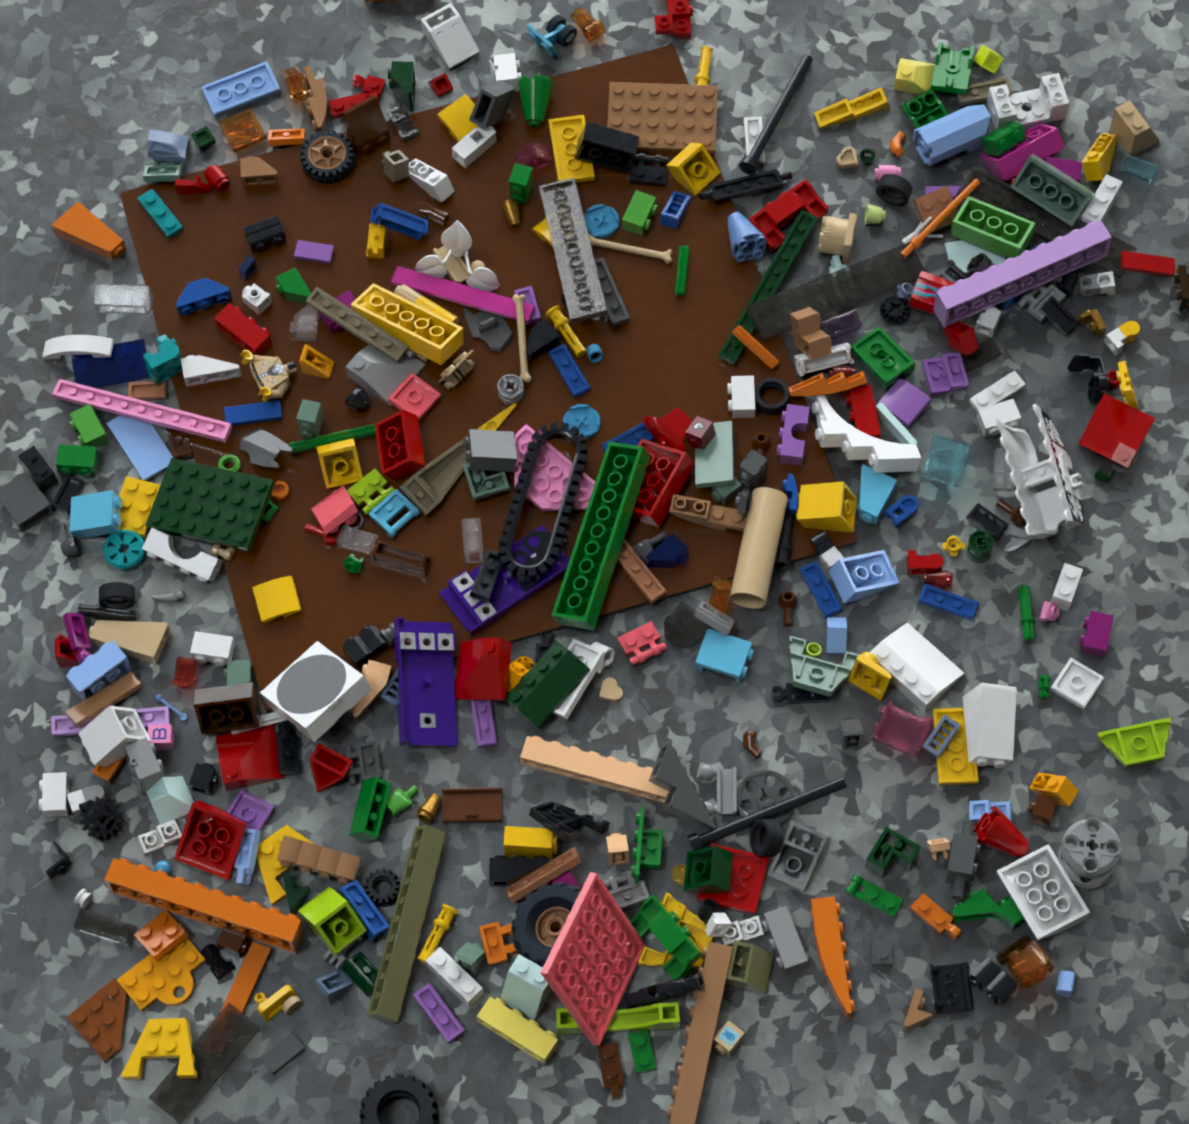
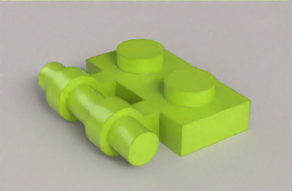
(366, 488)

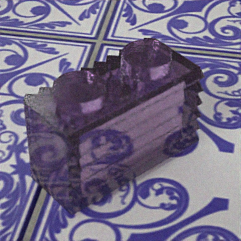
(841, 324)

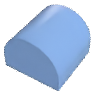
(1065, 983)

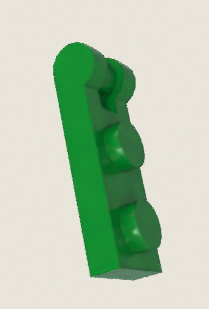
(874, 896)

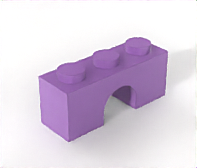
(795, 420)

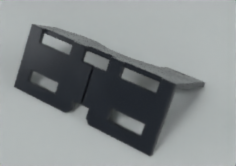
(225, 966)

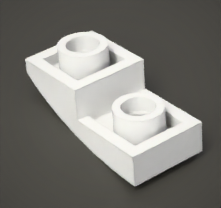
(160, 838)
(744, 931)

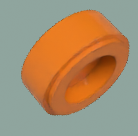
(280, 491)

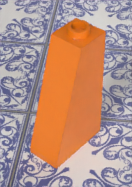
(89, 232)

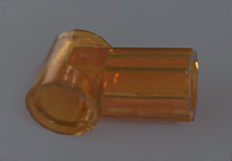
(590, 27)

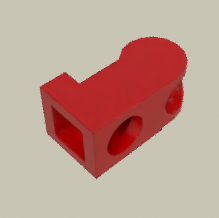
(923, 563)

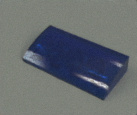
(122, 367)

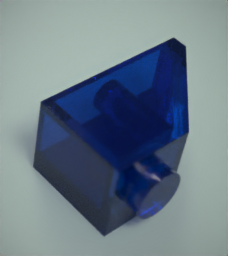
(668, 554)

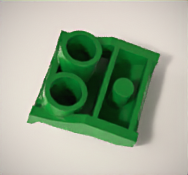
(924, 109)

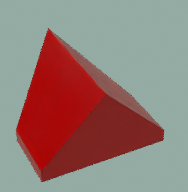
(63, 653)
(328, 766)

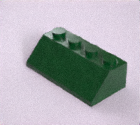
(547, 684)

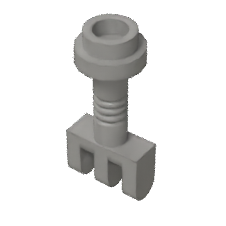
(339, 956)

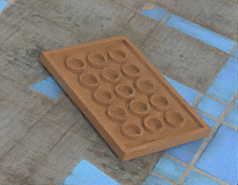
(664, 114)

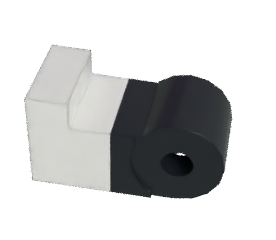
(825, 549)
(714, 918)

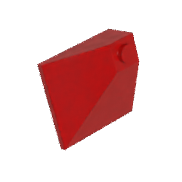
(1116, 431)
(483, 669)
(248, 758)
(210, 839)

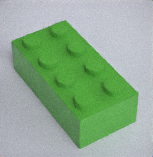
(992, 228)

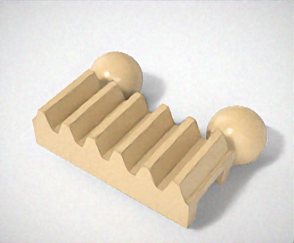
(455, 266)

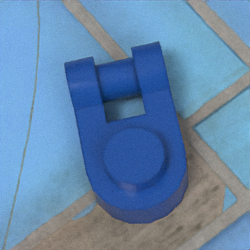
(907, 505)

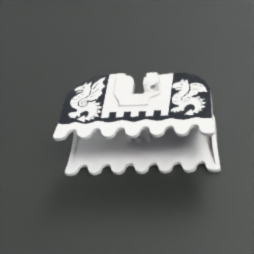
(1049, 507)

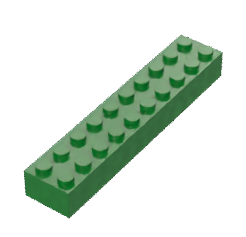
(601, 536)

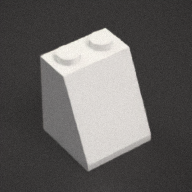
(109, 734)

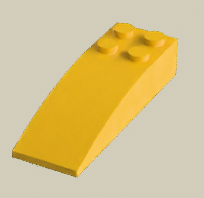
(411, 324)

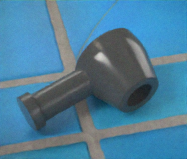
(70, 546)
(645, 547)

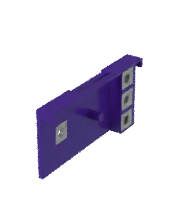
(505, 593)
(425, 683)

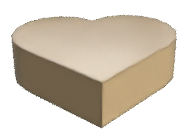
(847, 159)
(610, 690)

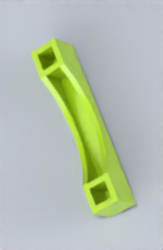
(651, 1017)

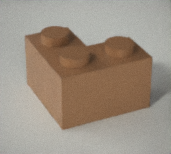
(808, 335)

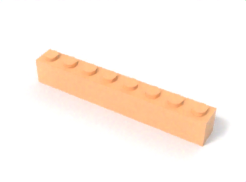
(591, 768)

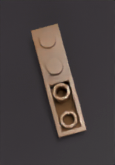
(317, 100)
(706, 514)

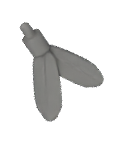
(1021, 538)

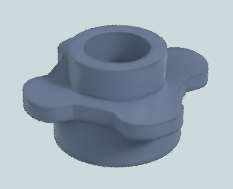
(905, 291)

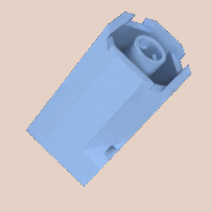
(952, 134)

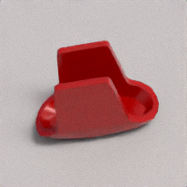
(669, 429)

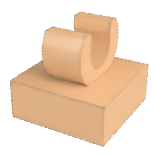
(938, 845)

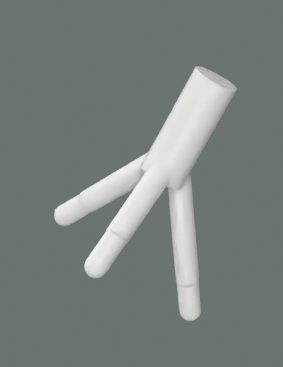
(919, 228)

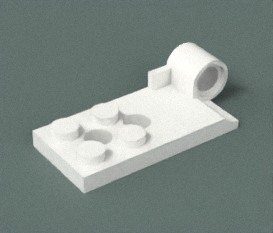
(595, 658)

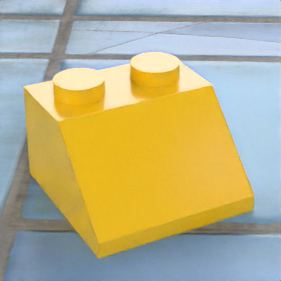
(693, 168)
(339, 463)

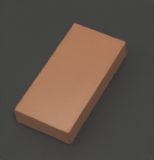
(147, 391)

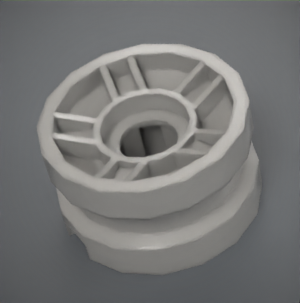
(510, 396)

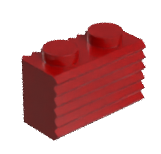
(961, 338)

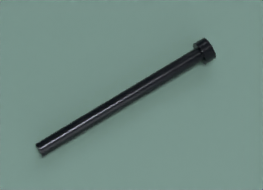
(750, 163)
(698, 841)

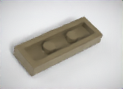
(979, 92)

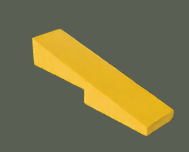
(849, 110)

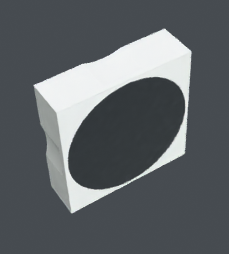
(315, 691)

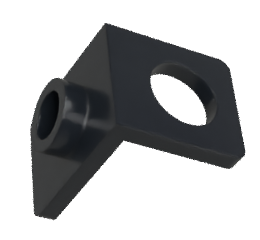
(60, 866)

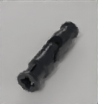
(667, 990)

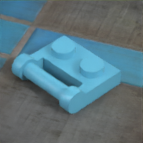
(389, 509)

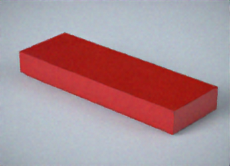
(1147, 263)

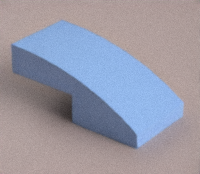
(979, 807)

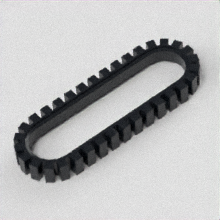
(520, 495)

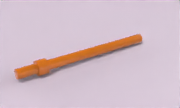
(916, 242)

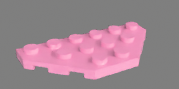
(549, 475)

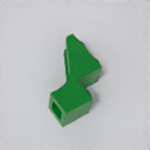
(981, 906)

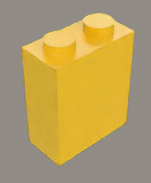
(529, 842)

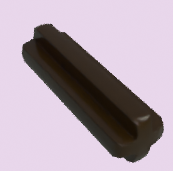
(1020, 944)

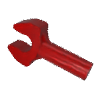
(317, 530)

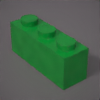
(370, 809)

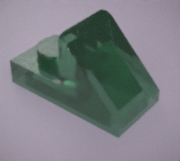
(296, 896)

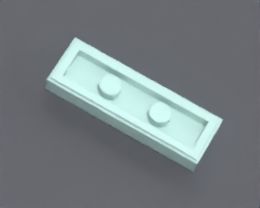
(894, 425)

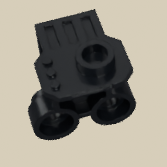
(1098, 380)

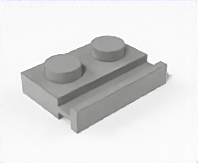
(714, 618)

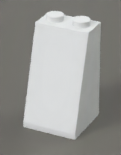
(990, 724)

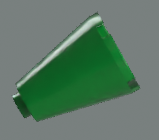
(535, 98)

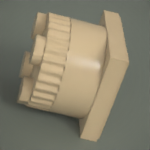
(837, 236)

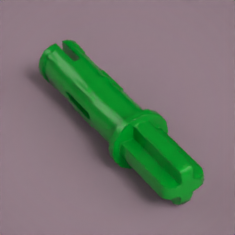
(1027, 620)

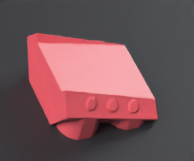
(335, 511)

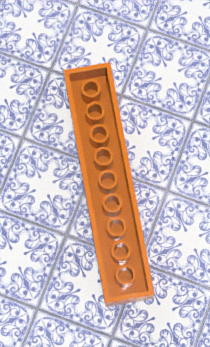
(204, 904)

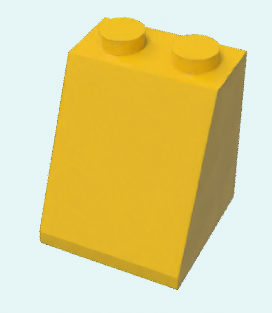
(827, 507)

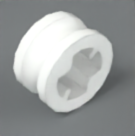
(83, 898)

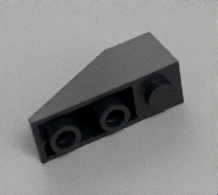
(506, 871)

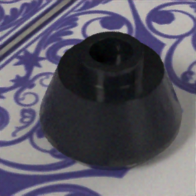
(357, 399)

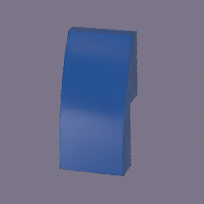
(791, 491)

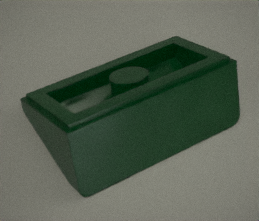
(361, 972)

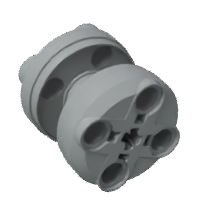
(1089, 853)

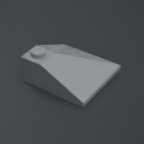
(380, 373)

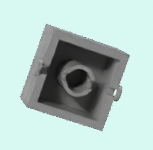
(144, 764)

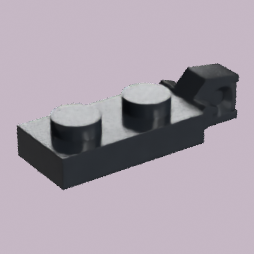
(287, 750)

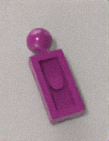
(77, 635)

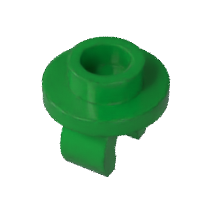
(352, 564)

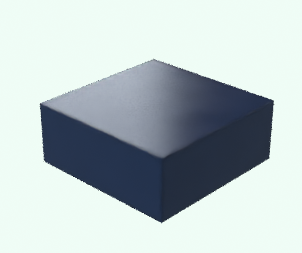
(247, 268)

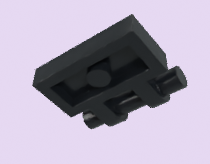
(649, 175)

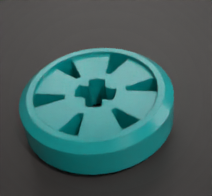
(113, 550)

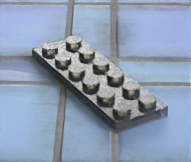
(213, 1055)

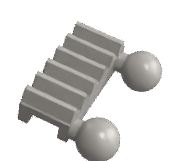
(726, 789)

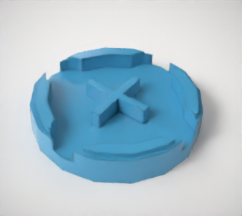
(601, 221)
(584, 419)

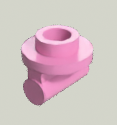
(1049, 612)

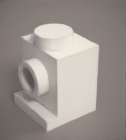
(256, 303)
(988, 321)

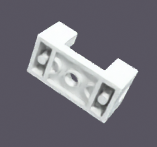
(1046, 103)

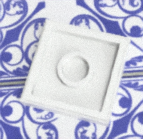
(1077, 683)

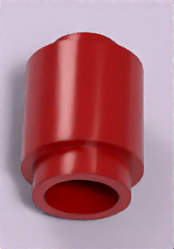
(217, 177)

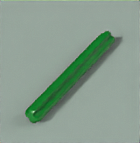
(312, 443)

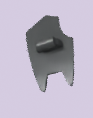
(489, 328)
(263, 448)

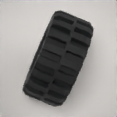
(399, 1088)

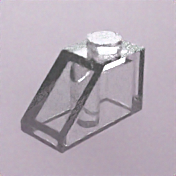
(305, 324)

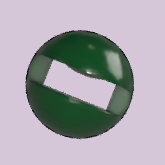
(867, 159)

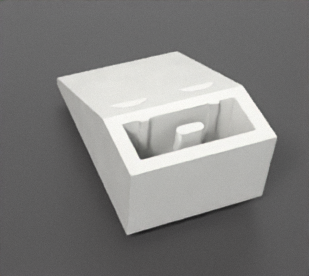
(449, 36)

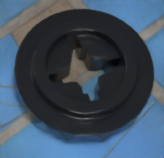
(893, 316)

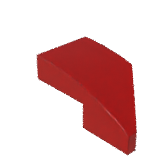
(188, 187)

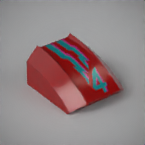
(925, 292)

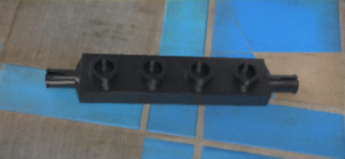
(745, 186)

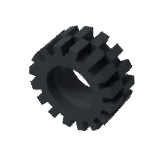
(377, 877)

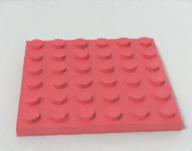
(593, 959)

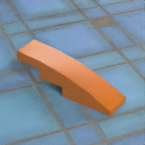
(820, 386)

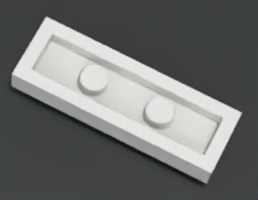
(998, 391)

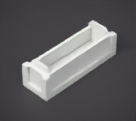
(839, 356)

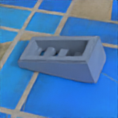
(384, 696)
(945, 720)

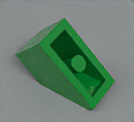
(292, 286)

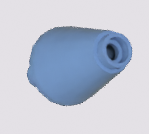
(745, 238)

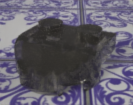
(683, 628)

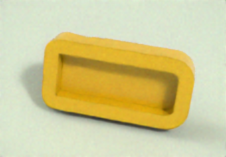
(273, 1005)

